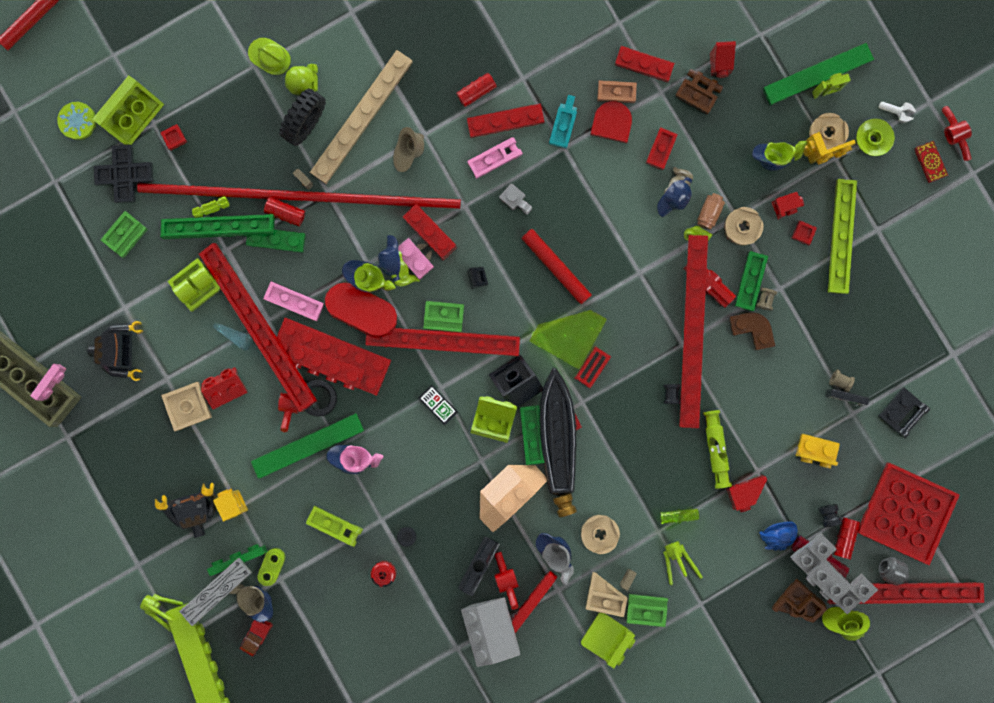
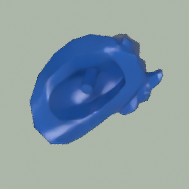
(779, 535)

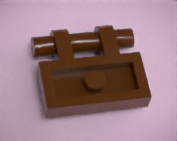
(696, 96)

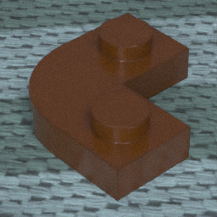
(757, 325)

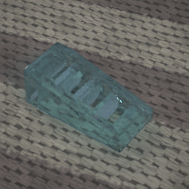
(240, 339)

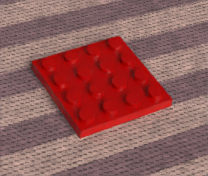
(908, 513)

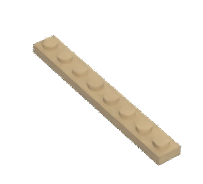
(361, 117)

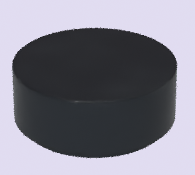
(406, 536)

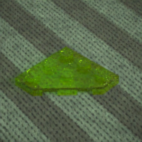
(569, 336)

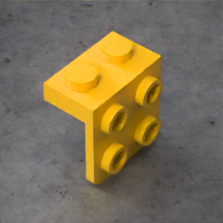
(817, 150)

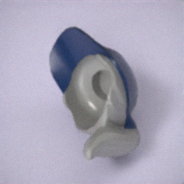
(556, 554)

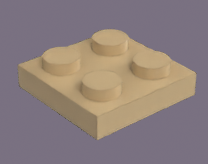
(186, 406)

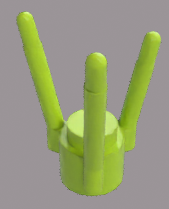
(675, 551)
(151, 607)

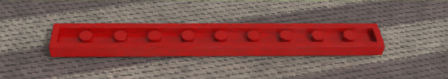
(258, 327)
(693, 331)

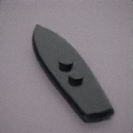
(558, 435)

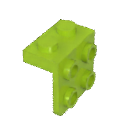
(493, 419)
(608, 639)

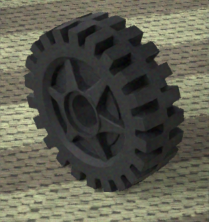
(302, 117)

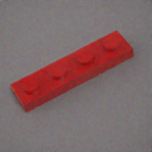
(505, 120)

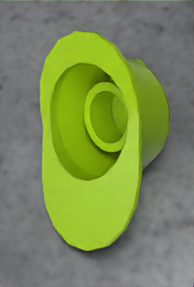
(269, 56)
(849, 626)

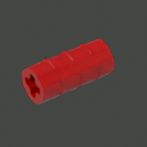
(476, 89)
(284, 211)
(846, 538)

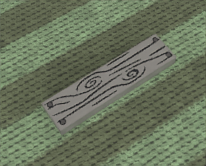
(215, 592)

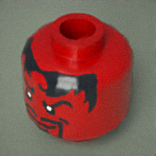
(384, 567)

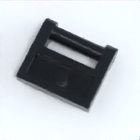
(898, 409)

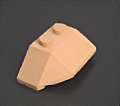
(509, 493)

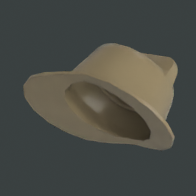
(409, 146)

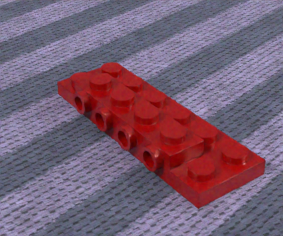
(333, 357)

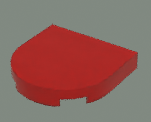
(612, 122)

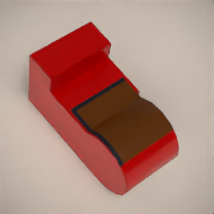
(255, 637)

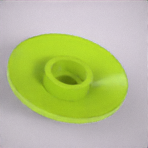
(881, 131)

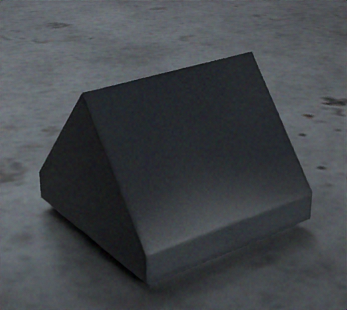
(477, 277)

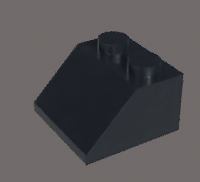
(516, 381)

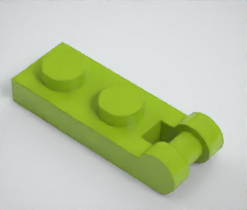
(333, 525)

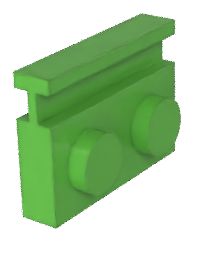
(124, 234)
(443, 316)
(647, 610)

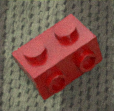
(223, 388)

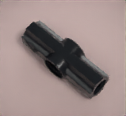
(473, 577)

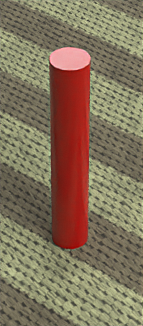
(25, 22)
(556, 266)

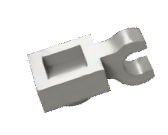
(514, 198)

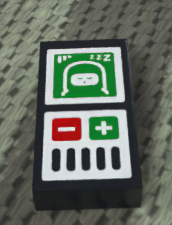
(847, 397)
(438, 404)

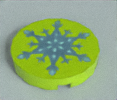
(76, 120)

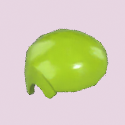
(298, 79)

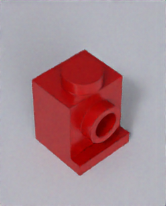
(787, 204)

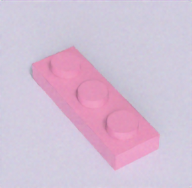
(293, 301)

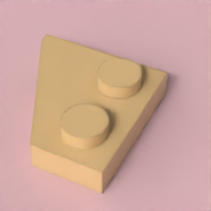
(604, 597)

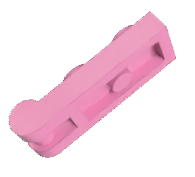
(494, 158)

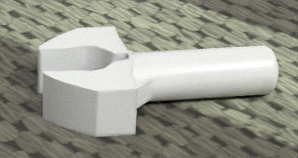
(899, 111)

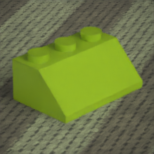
(128, 111)

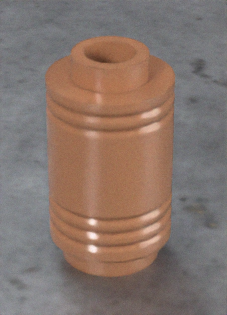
(710, 211)

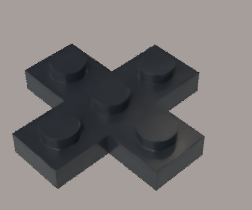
(123, 174)

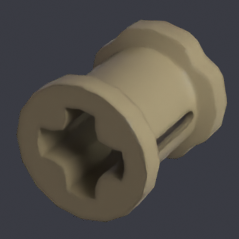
(771, 294)
(841, 381)

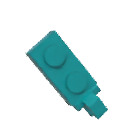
(563, 124)

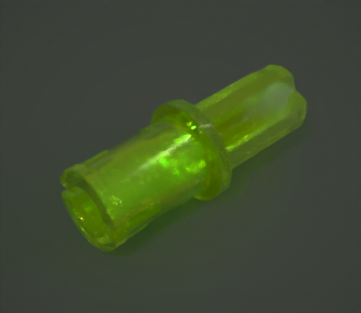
(679, 516)

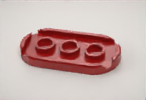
(361, 310)

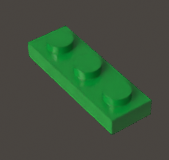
(279, 241)
(751, 281)
(531, 434)
(253, 552)

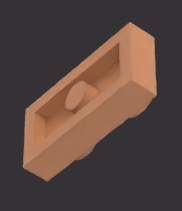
(617, 91)

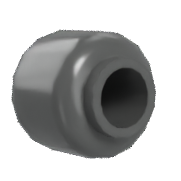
(893, 571)

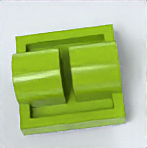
(194, 285)

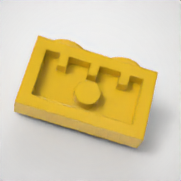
(818, 450)

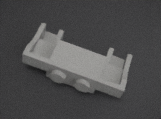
(832, 584)

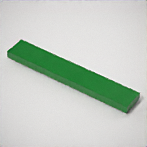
(816, 74)
(217, 226)
(307, 446)

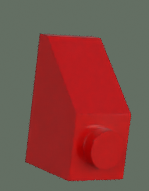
(722, 59)
(746, 493)

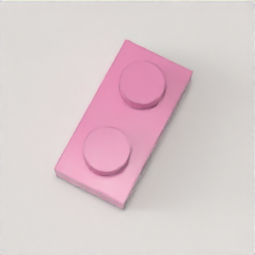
(415, 259)
(44, 388)

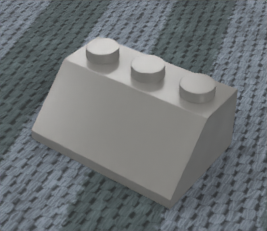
(490, 632)

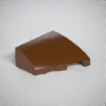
(800, 602)

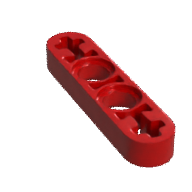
(532, 601)

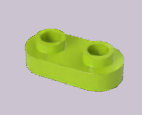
(271, 567)

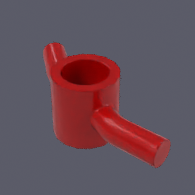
(957, 132)
(288, 407)
(506, 580)

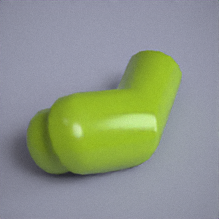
(696, 230)

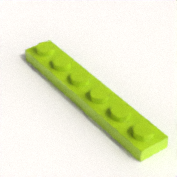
(842, 236)

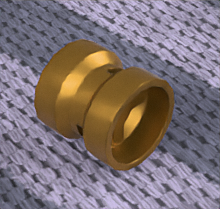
(565, 505)

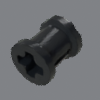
(671, 394)

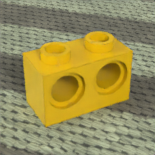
(230, 504)

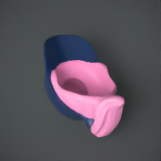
(352, 459)

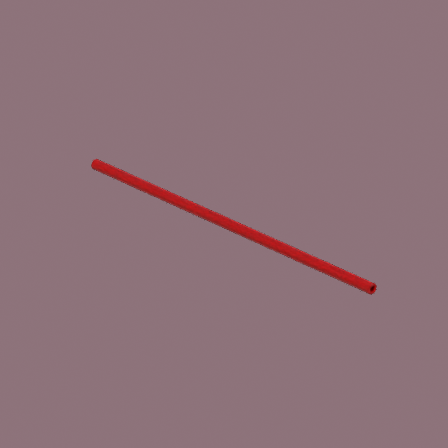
(298, 195)

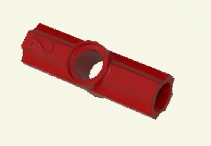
(717, 289)

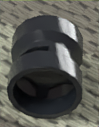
(830, 515)

